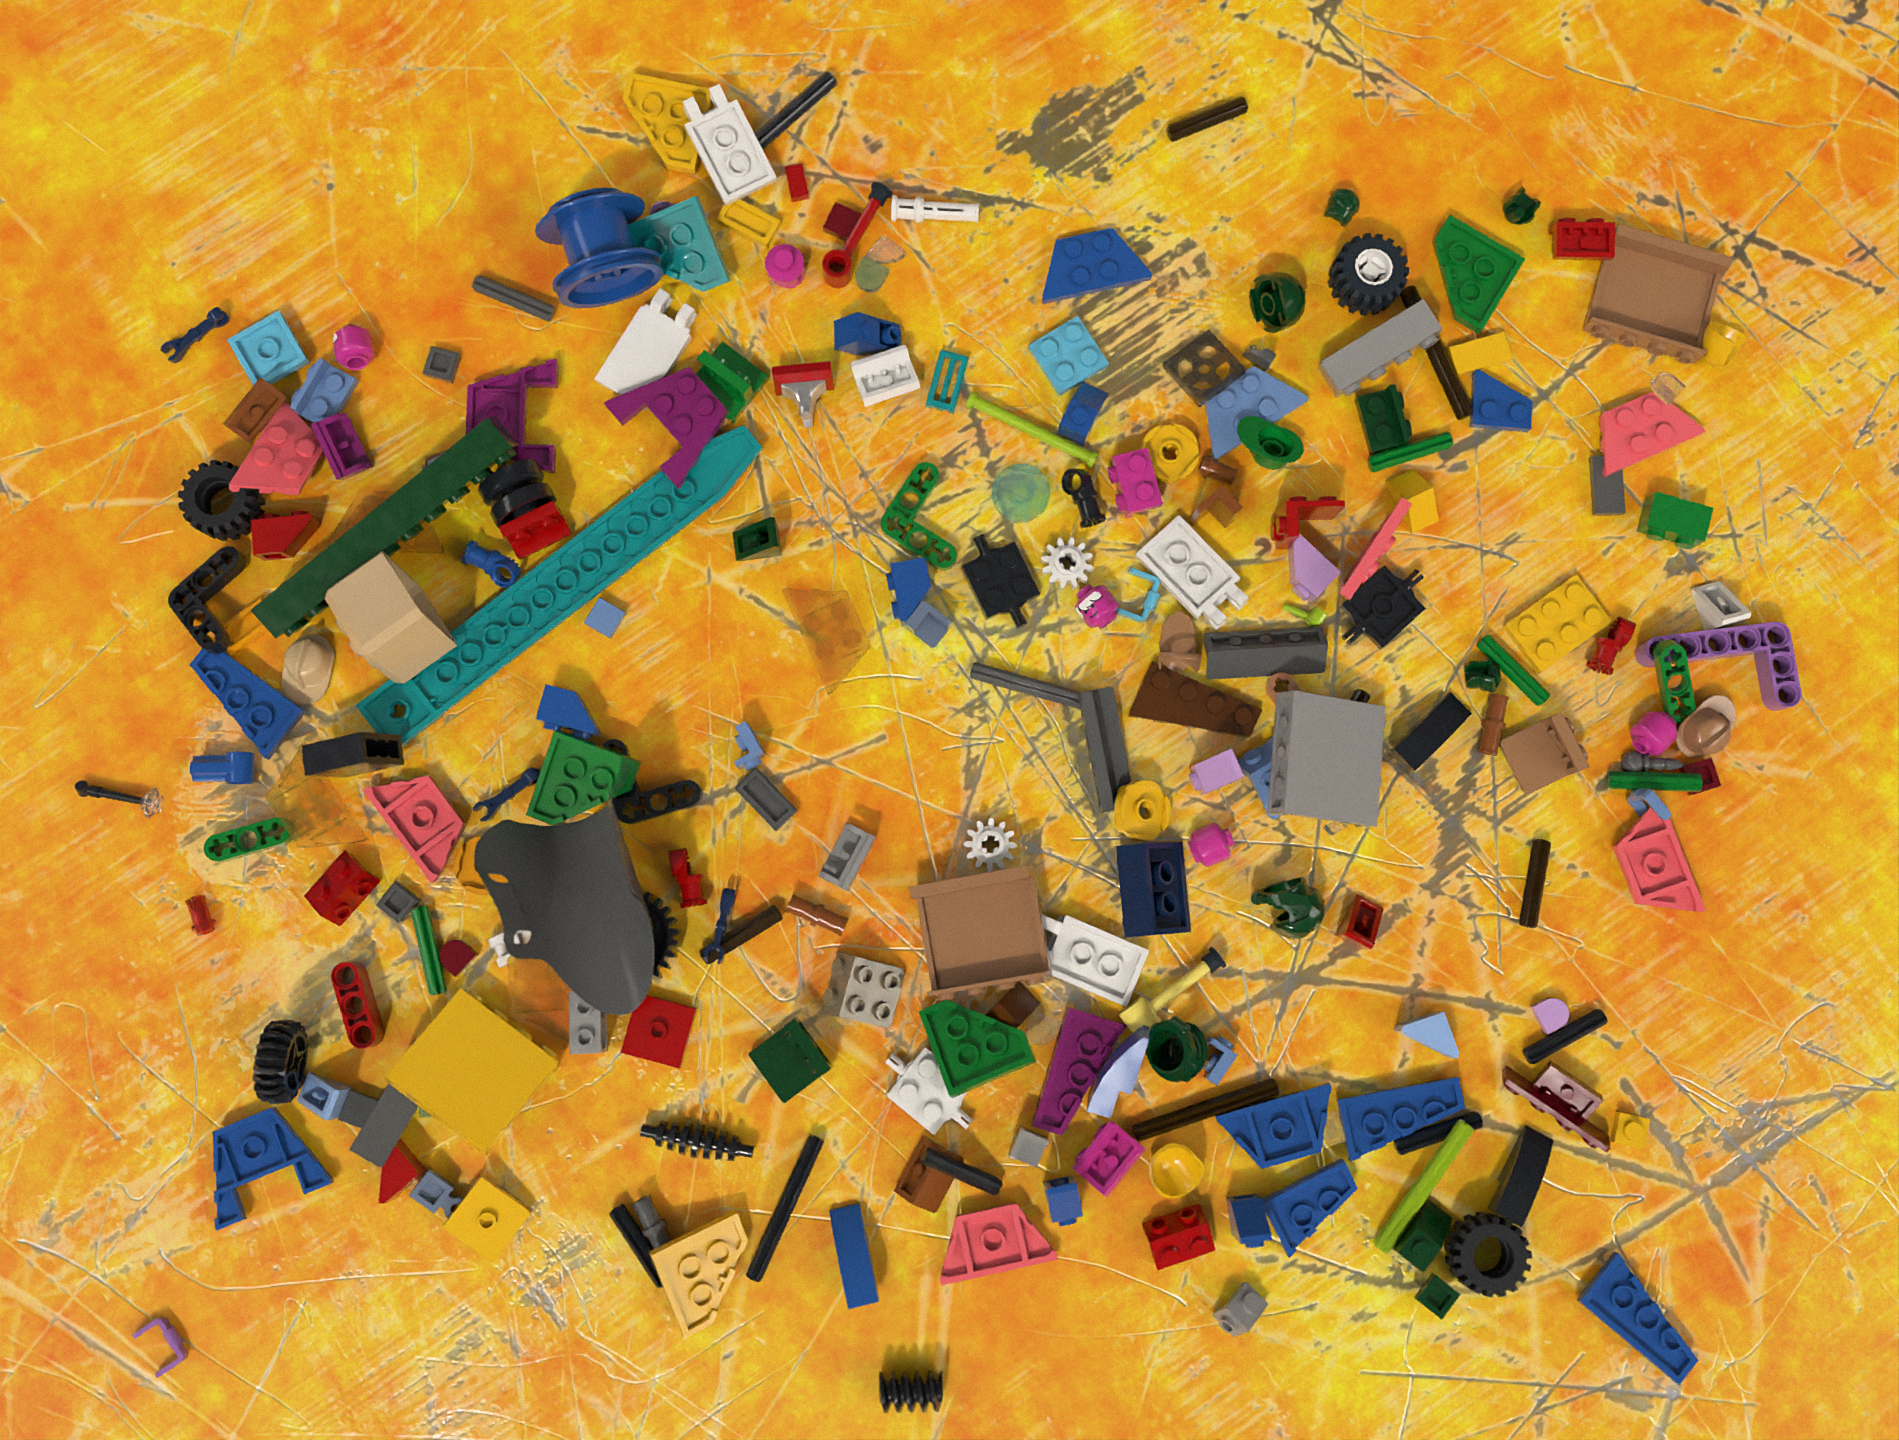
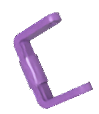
(173, 1339)

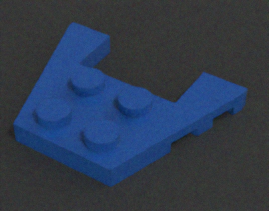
(254, 1150)

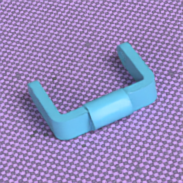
(1151, 598)

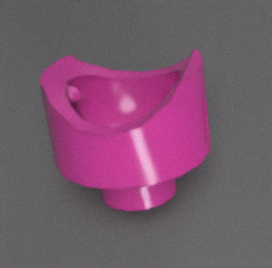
(785, 266)

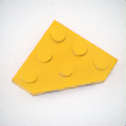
(661, 116)
(699, 1270)

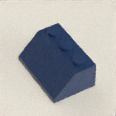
(1153, 889)

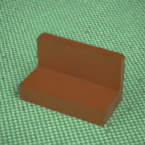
(255, 410)
(1220, 505)
(922, 1184)

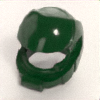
(1302, 906)
(1188, 1050)

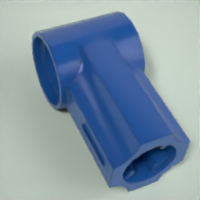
(228, 768)

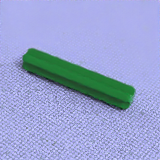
(1410, 451)
(1513, 670)
(1655, 781)
(428, 950)

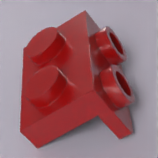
(341, 889)
(1178, 1236)

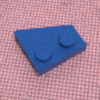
(1498, 405)

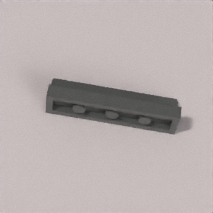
(1265, 652)
(1104, 744)
(384, 1126)

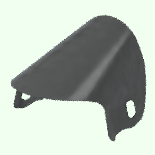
(578, 901)

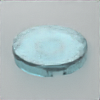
(1020, 493)

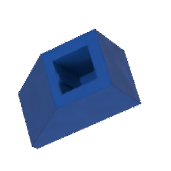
(865, 334)
(911, 586)
(566, 710)
(1248, 1220)

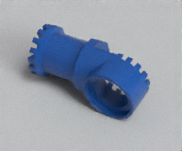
(490, 563)

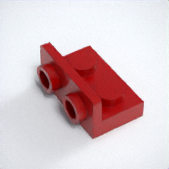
(1583, 239)
(536, 530)

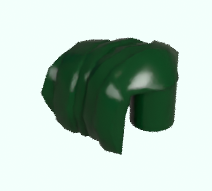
(1342, 206)
(1520, 208)
(1482, 675)

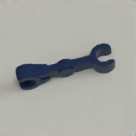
(215, 319)
(528, 779)
(726, 904)

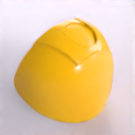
(1722, 344)
(1175, 1170)

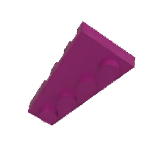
(1076, 1059)

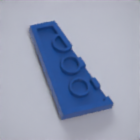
(1393, 1113)

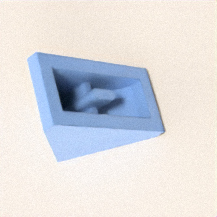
(1431, 1031)
(323, 1096)

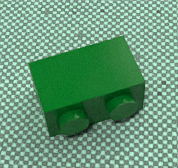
(1674, 520)

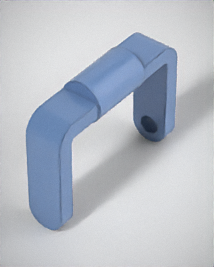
(1636, 802)

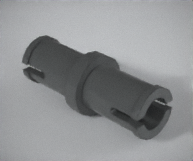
(653, 1225)

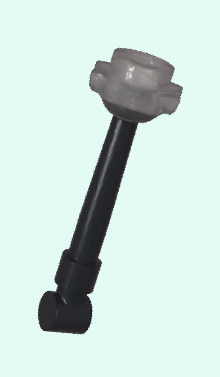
(150, 803)

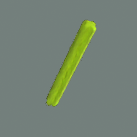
(1423, 1186)

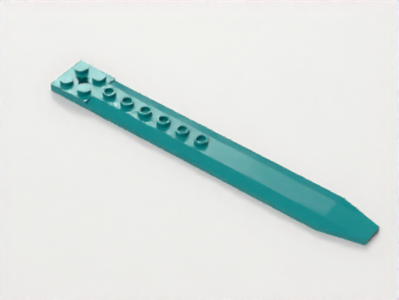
(560, 587)

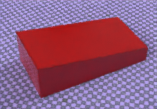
(797, 182)

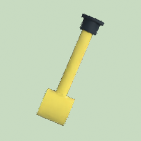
(1144, 1013)

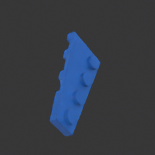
(253, 703)
(1627, 1309)

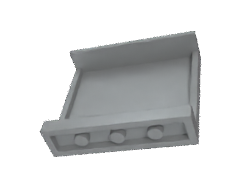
(1326, 758)

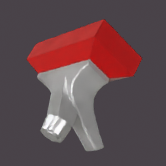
(803, 385)

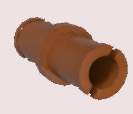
(1493, 724)
(817, 915)

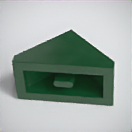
(757, 541)

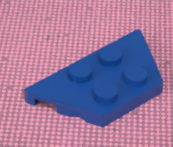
(1091, 265)
(1281, 1126)

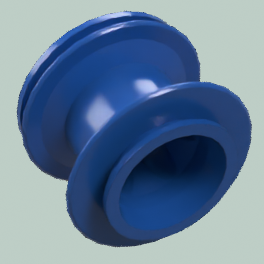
(599, 248)

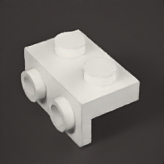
(884, 375)

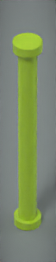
(1032, 429)

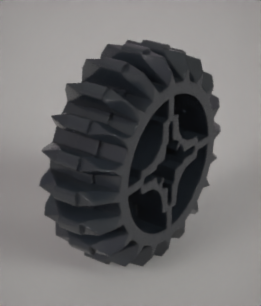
(280, 1061)

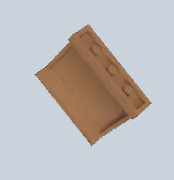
(1655, 294)
(983, 932)

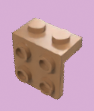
(1544, 753)

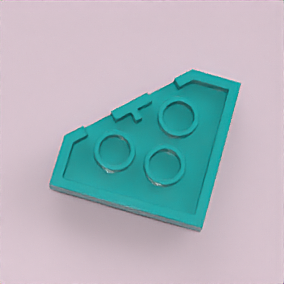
(685, 244)

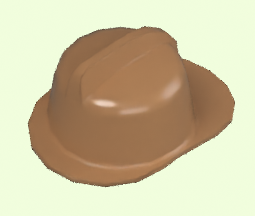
(1707, 727)

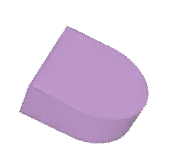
(1550, 1014)

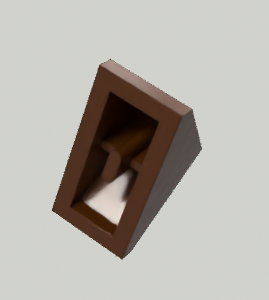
(1014, 1006)

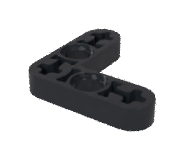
(196, 603)
(634, 795)

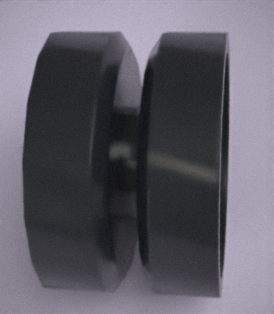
(515, 491)

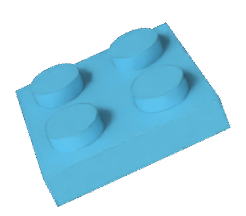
(268, 349)
(1068, 356)

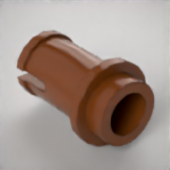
(1217, 470)

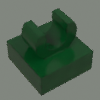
(1437, 1296)

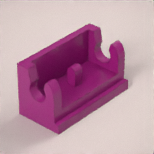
(341, 446)

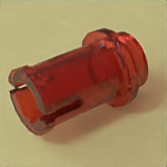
(200, 915)

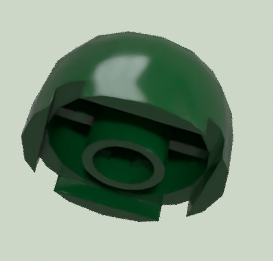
(1277, 301)

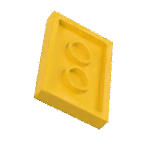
(1557, 624)

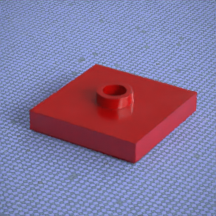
(659, 1031)

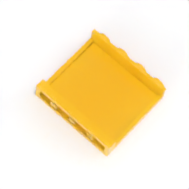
(472, 1070)

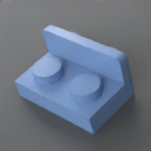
(323, 392)

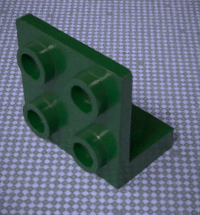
(790, 1060)

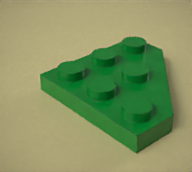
(1473, 272)
(576, 778)
(973, 1046)

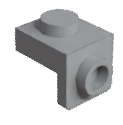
(1240, 1310)

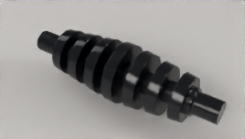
(685, 1138)

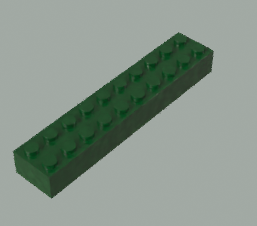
(387, 525)

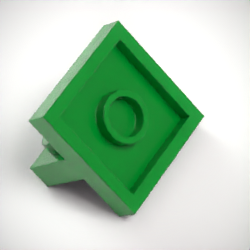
(730, 379)

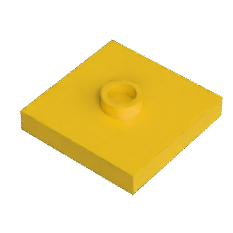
(487, 1218)

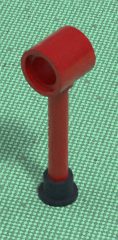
(843, 257)

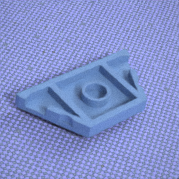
(1250, 395)

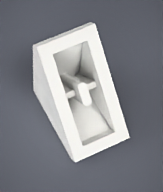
(1718, 606)

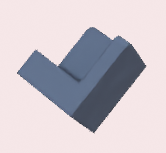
(928, 624)

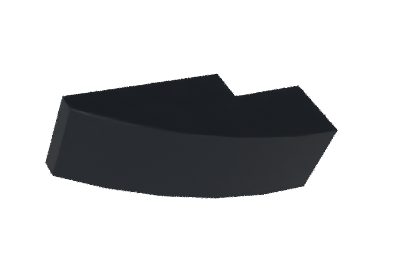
(1430, 733)
(1522, 1176)

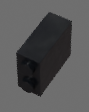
(352, 755)

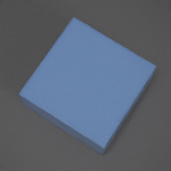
(605, 618)

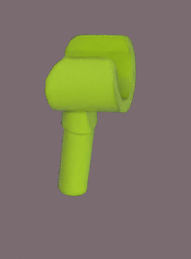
(1312, 619)

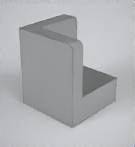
(1028, 1146)

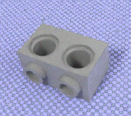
(586, 1026)

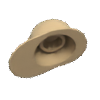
(307, 669)

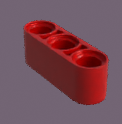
(345, 995)

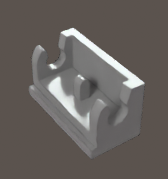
(847, 856)

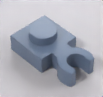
(434, 1192)

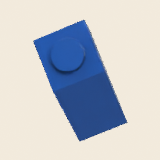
(1082, 413)
(1063, 1200)

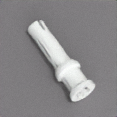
(918, 209)

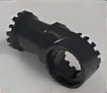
(1084, 497)

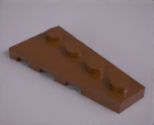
(1186, 702)

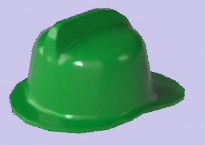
(1268, 443)

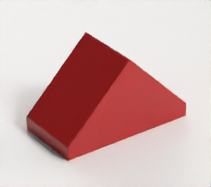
(1361, 923)
(399, 1172)

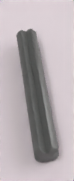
(1025, 685)

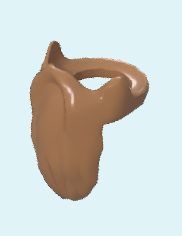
(1178, 644)

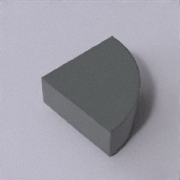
(1262, 359)

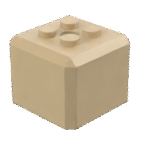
(389, 619)

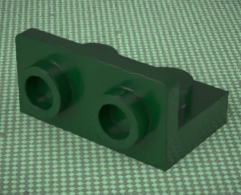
(1383, 420)

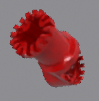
(1609, 647)
(689, 884)

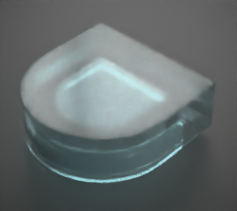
(870, 275)

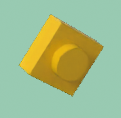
(1630, 1130)

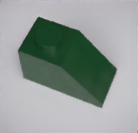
(1424, 1236)

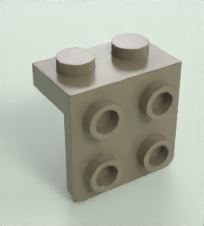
(863, 990)

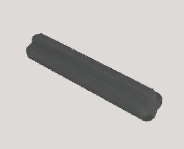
(513, 298)

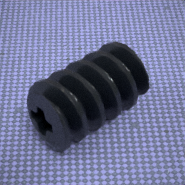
(910, 1391)

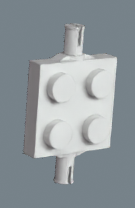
(924, 1094)

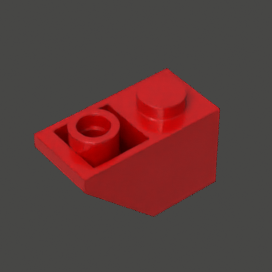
(282, 536)

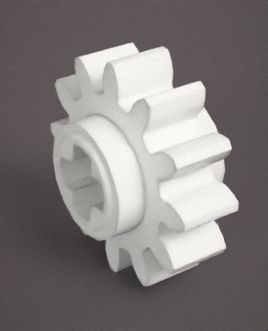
(1076, 558)
(981, 837)

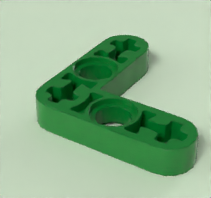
(907, 516)

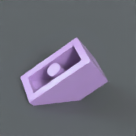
(1309, 570)
(1215, 772)

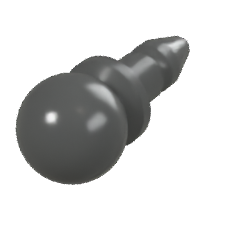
(1636, 762)

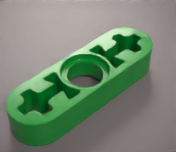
(1665, 671)
(226, 838)

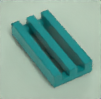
(941, 405)

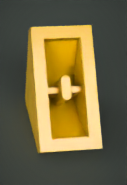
(1419, 493)

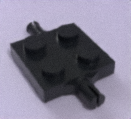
(1000, 581)
(1382, 607)

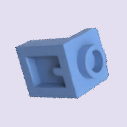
(748, 741)
(1218, 1065)

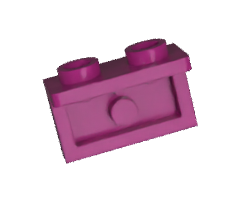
(1134, 482)
(1108, 1158)

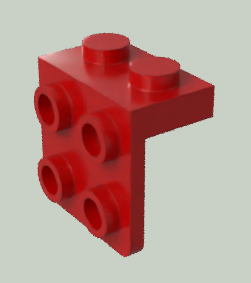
(1286, 525)

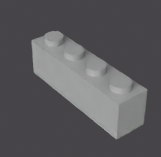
(1380, 348)

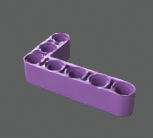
(1755, 644)

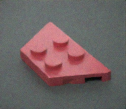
(1642, 431)
(280, 457)
(1378, 545)
(420, 820)
(1656, 865)
(993, 1243)

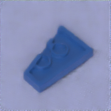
(1307, 1202)

